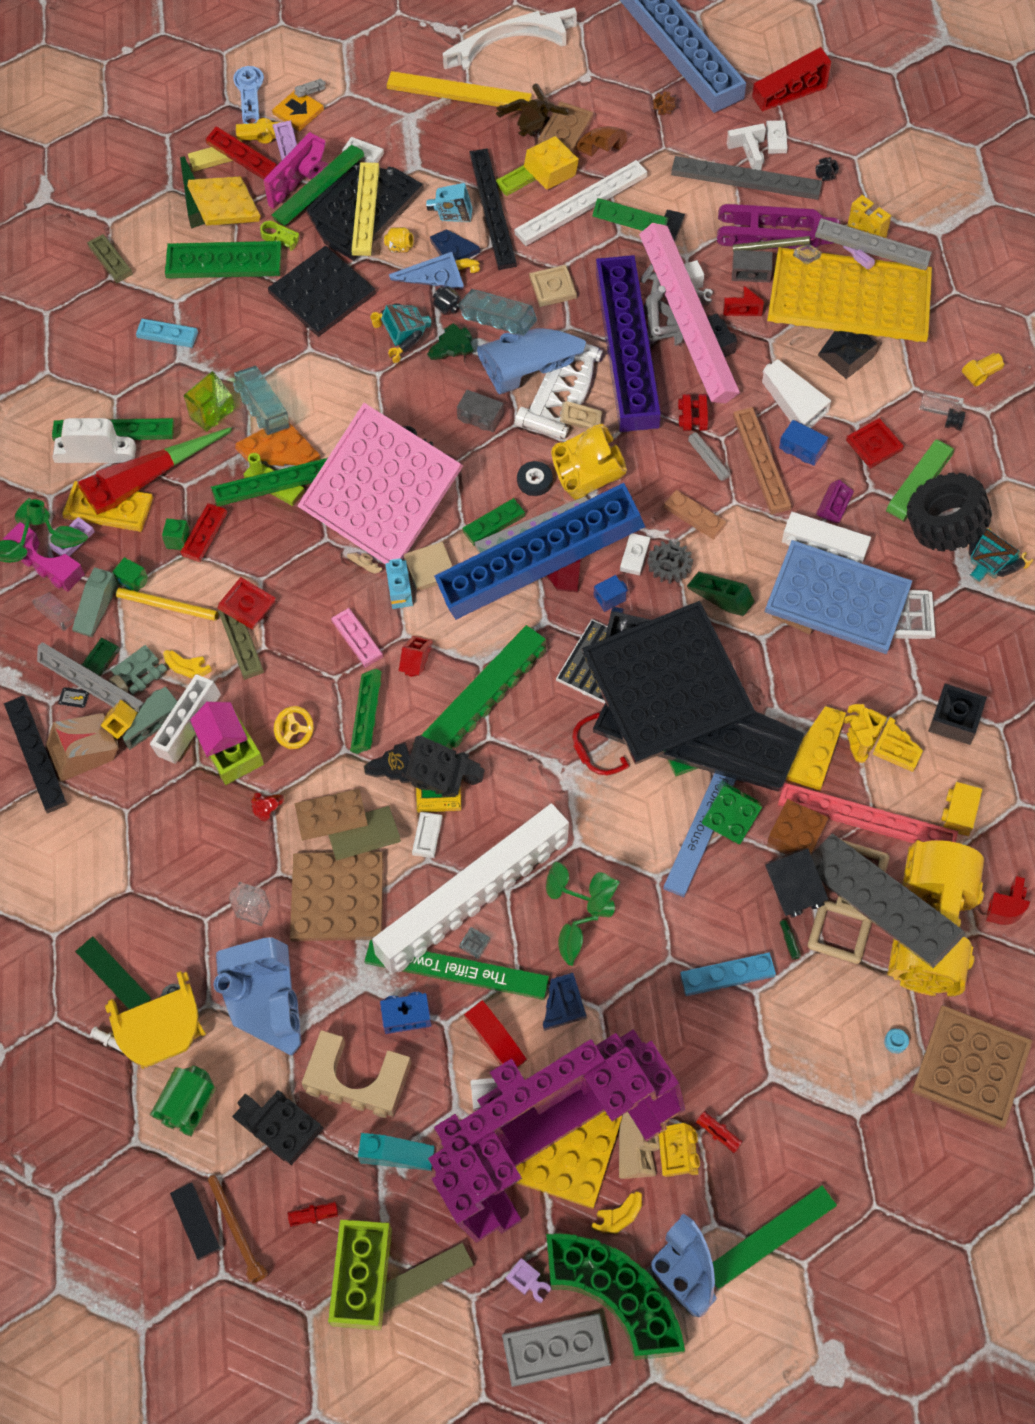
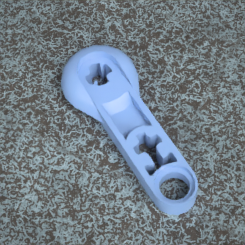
(249, 90)

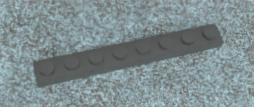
(746, 177)

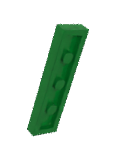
(626, 215)
(366, 711)

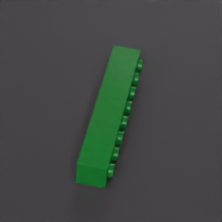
(487, 689)

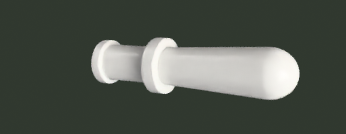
(108, 1039)

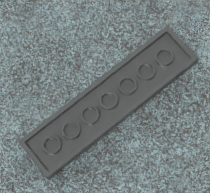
(885, 901)

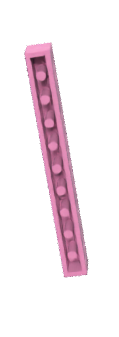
(689, 313)

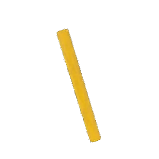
(167, 604)

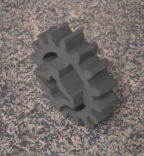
(668, 564)

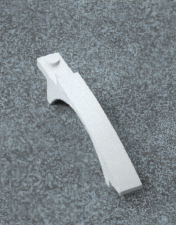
(547, 26)

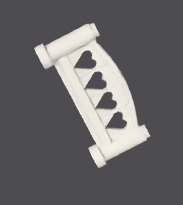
(538, 416)

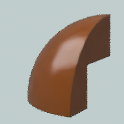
(603, 138)

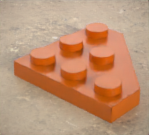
(279, 447)

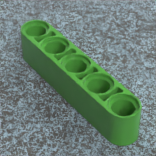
(928, 467)

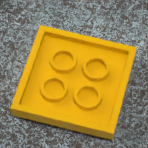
(223, 200)

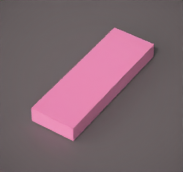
(357, 637)

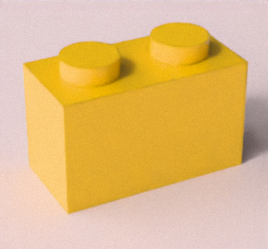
(961, 808)

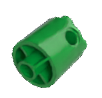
(184, 1099)

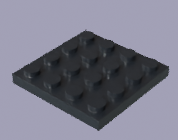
(321, 291)

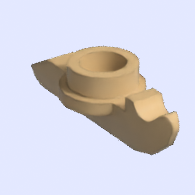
(364, 561)

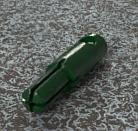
(790, 940)

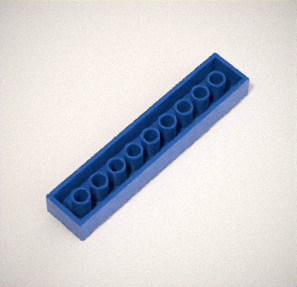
(539, 551)

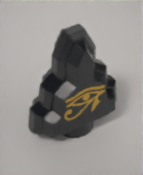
(392, 764)

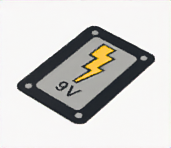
(73, 697)

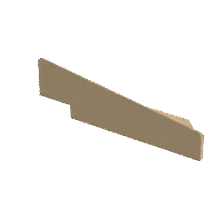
(634, 1151)

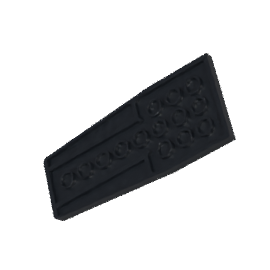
(748, 751)

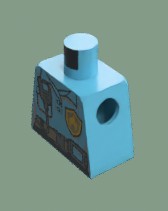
(452, 203)

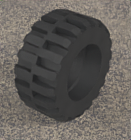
(954, 529)

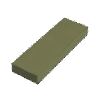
(109, 258)

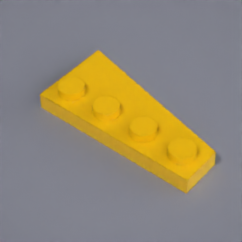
(817, 749)

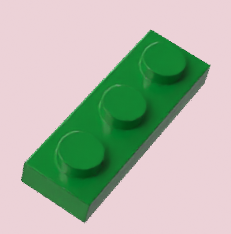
(494, 521)

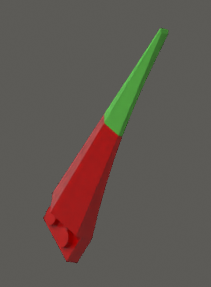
(117, 483)

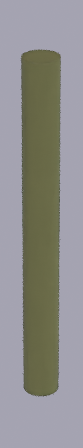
(772, 243)

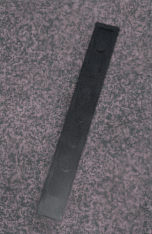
(492, 209)

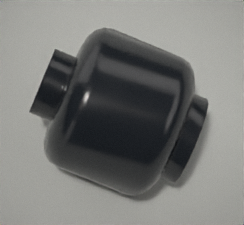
(446, 300)

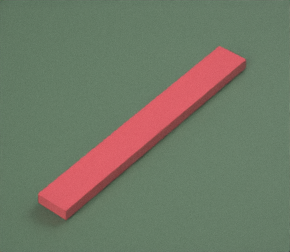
(866, 816)

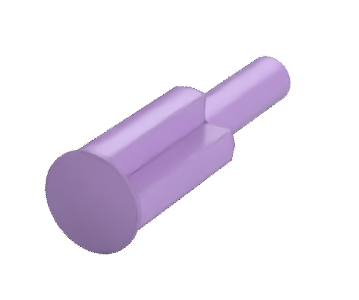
(861, 257)

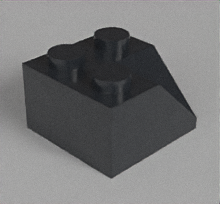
(848, 352)
(957, 714)

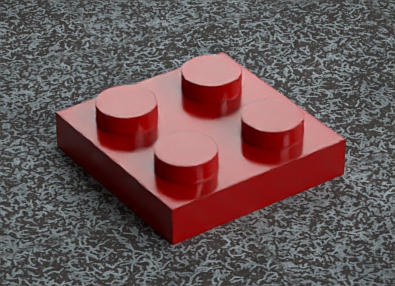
(874, 443)
(246, 603)

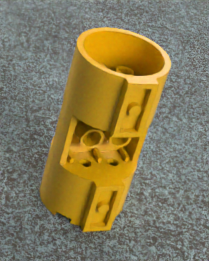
(949, 881)

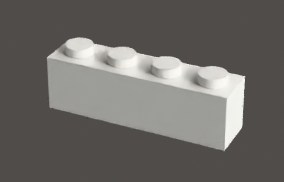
(826, 537)
(177, 729)

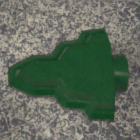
(452, 343)

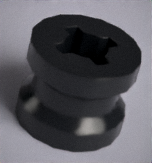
(955, 419)

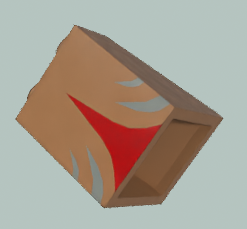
(80, 745)

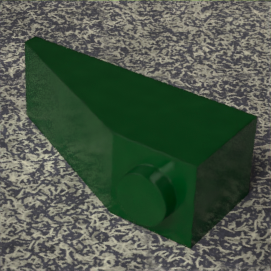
(722, 592)

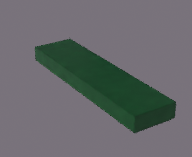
(112, 974)

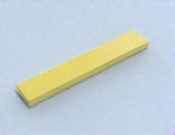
(365, 209)

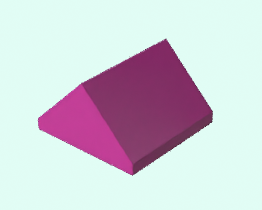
(217, 727)

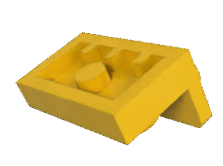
(679, 1150)

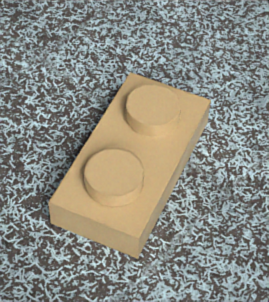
(579, 415)

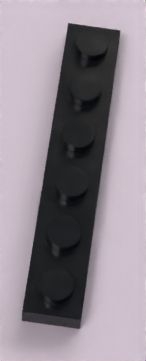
(35, 754)

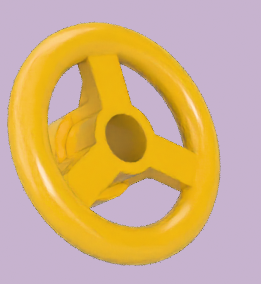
(284, 726)

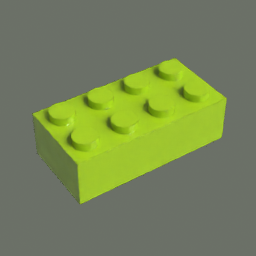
(360, 1275)

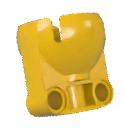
(588, 461)

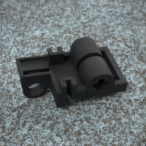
(440, 768)
(278, 1125)

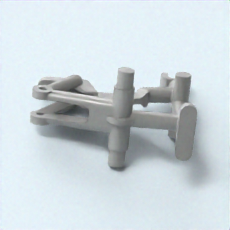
(654, 306)

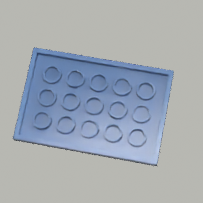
(838, 596)

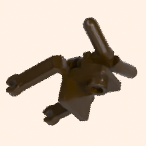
(533, 112)

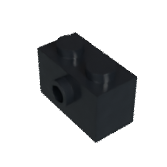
(726, 339)

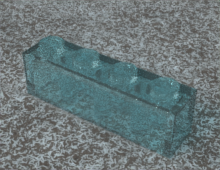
(497, 312)
(261, 400)

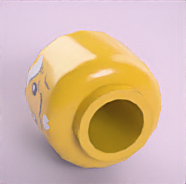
(399, 240)

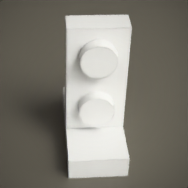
(749, 139)

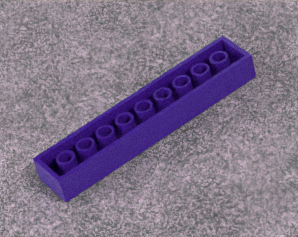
(627, 344)

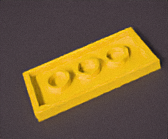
(128, 515)

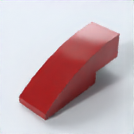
(494, 1035)

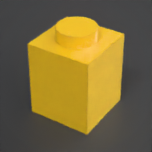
(119, 719)

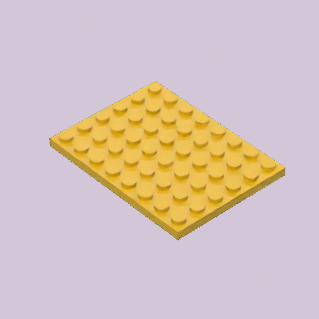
(849, 298)

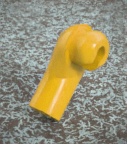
(468, 263)

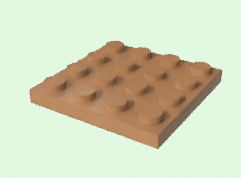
(336, 897)
(972, 1067)

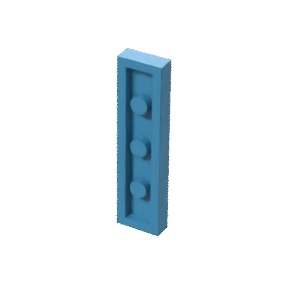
(727, 974)

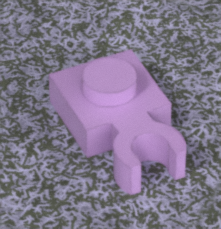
(525, 1278)

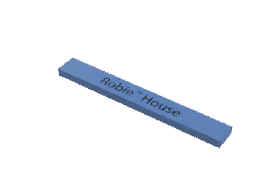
(694, 843)

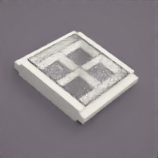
(916, 617)

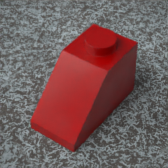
(414, 656)

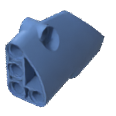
(519, 355)
(260, 992)
(692, 1266)

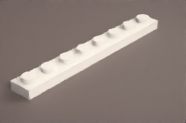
(580, 203)

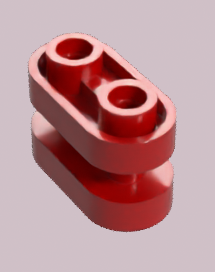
(686, 419)

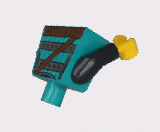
(403, 326)
(995, 557)

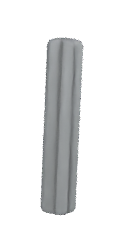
(708, 456)

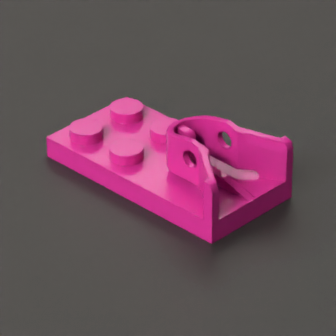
(293, 168)

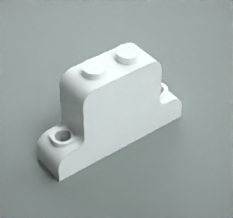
(92, 442)

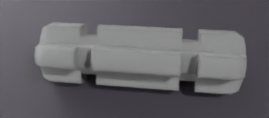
(309, 88)

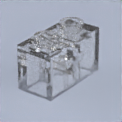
(249, 903)

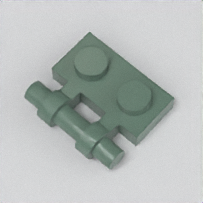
(137, 665)

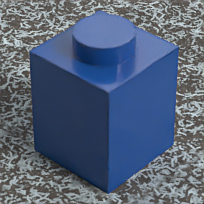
(610, 593)

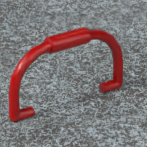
(583, 755)

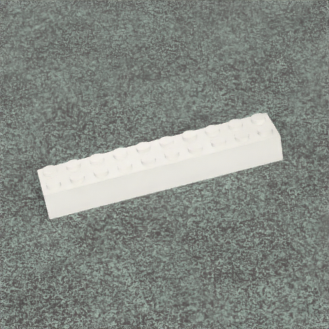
(471, 889)

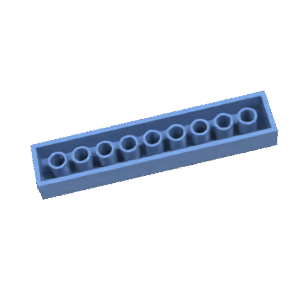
(689, 51)

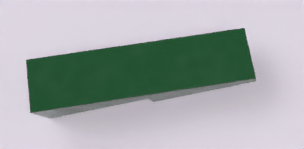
(194, 215)

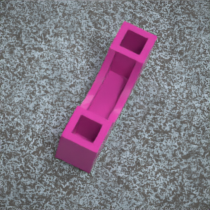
(61, 570)

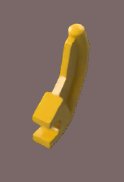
(186, 667)
(619, 1218)

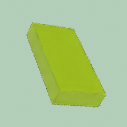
(514, 180)

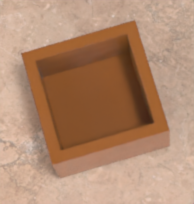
(796, 829)

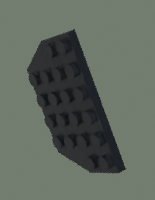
(335, 208)

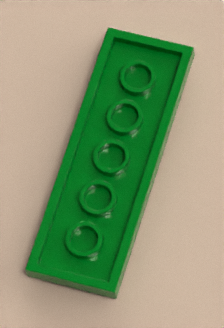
(223, 259)

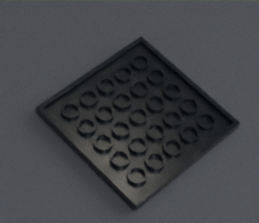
(668, 682)

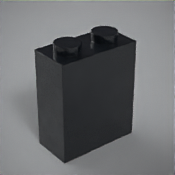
(796, 882)

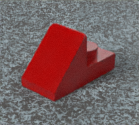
(748, 305)

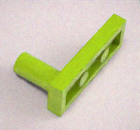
(289, 496)

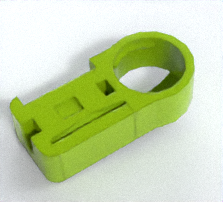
(287, 236)

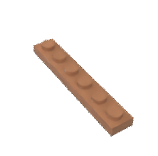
(761, 461)

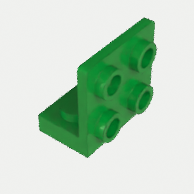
(731, 812)

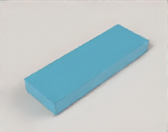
(167, 333)

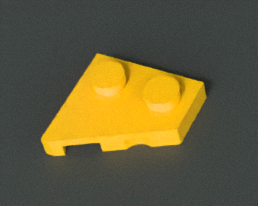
(897, 747)

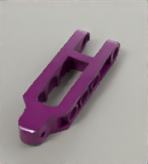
(752, 217)

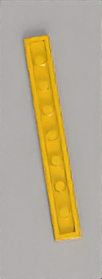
(454, 90)

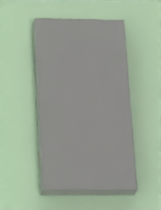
(556, 1350)

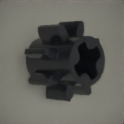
(827, 169)

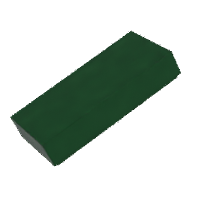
(101, 656)

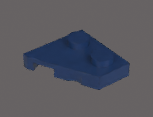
(448, 242)
(564, 1003)

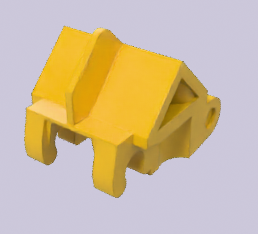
(864, 730)

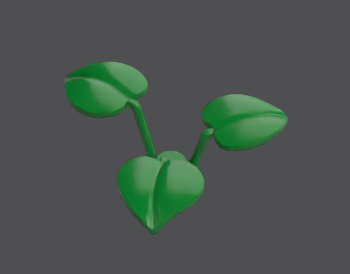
(34, 513)
(599, 905)

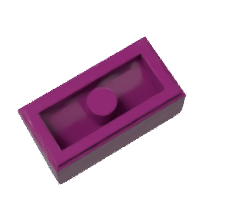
(835, 501)

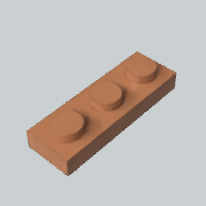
(694, 514)

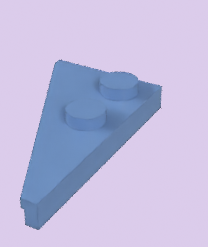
(433, 272)

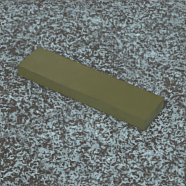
(242, 646)
(426, 1276)

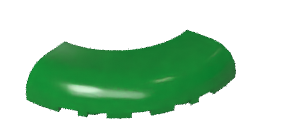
(619, 1286)

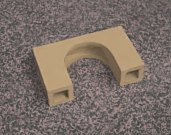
(379, 1097)

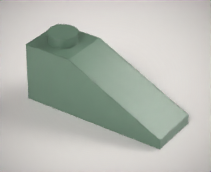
(94, 601)
(150, 717)

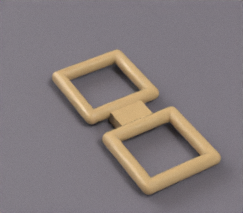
(846, 909)

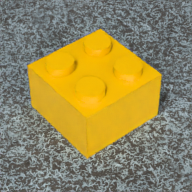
(551, 162)

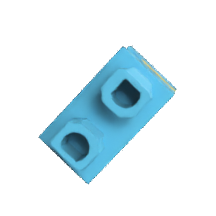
(399, 583)

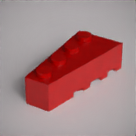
(793, 81)

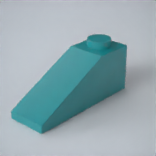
(394, 1152)

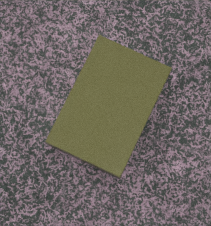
(378, 834)

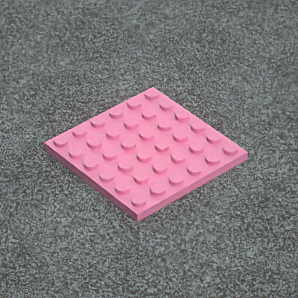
(380, 485)

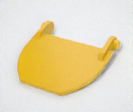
(157, 1027)

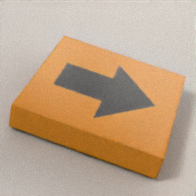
(298, 110)

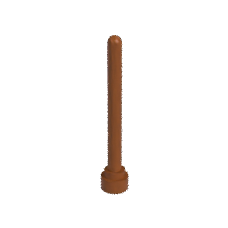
(254, 1270)

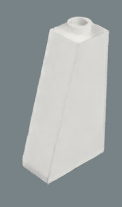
(794, 394)

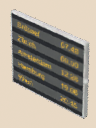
(576, 670)

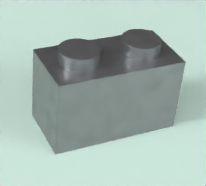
(751, 266)
(479, 411)

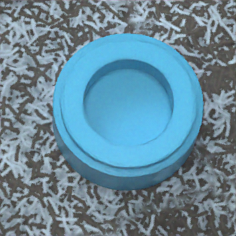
(896, 1041)

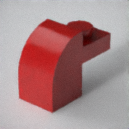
(1011, 908)

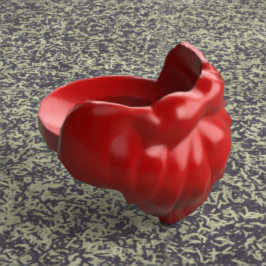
(264, 806)

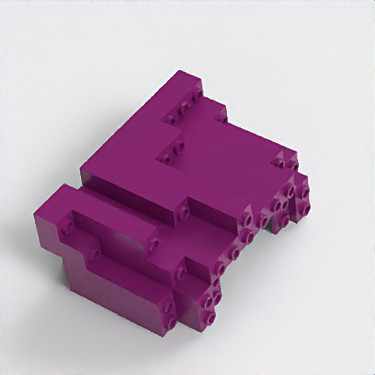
(537, 1112)

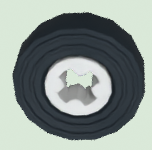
(540, 485)

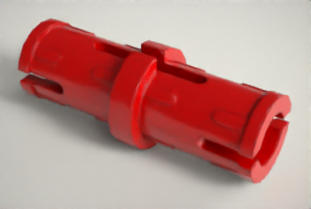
(719, 1132)
(312, 1214)

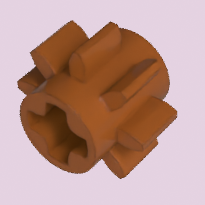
(664, 103)

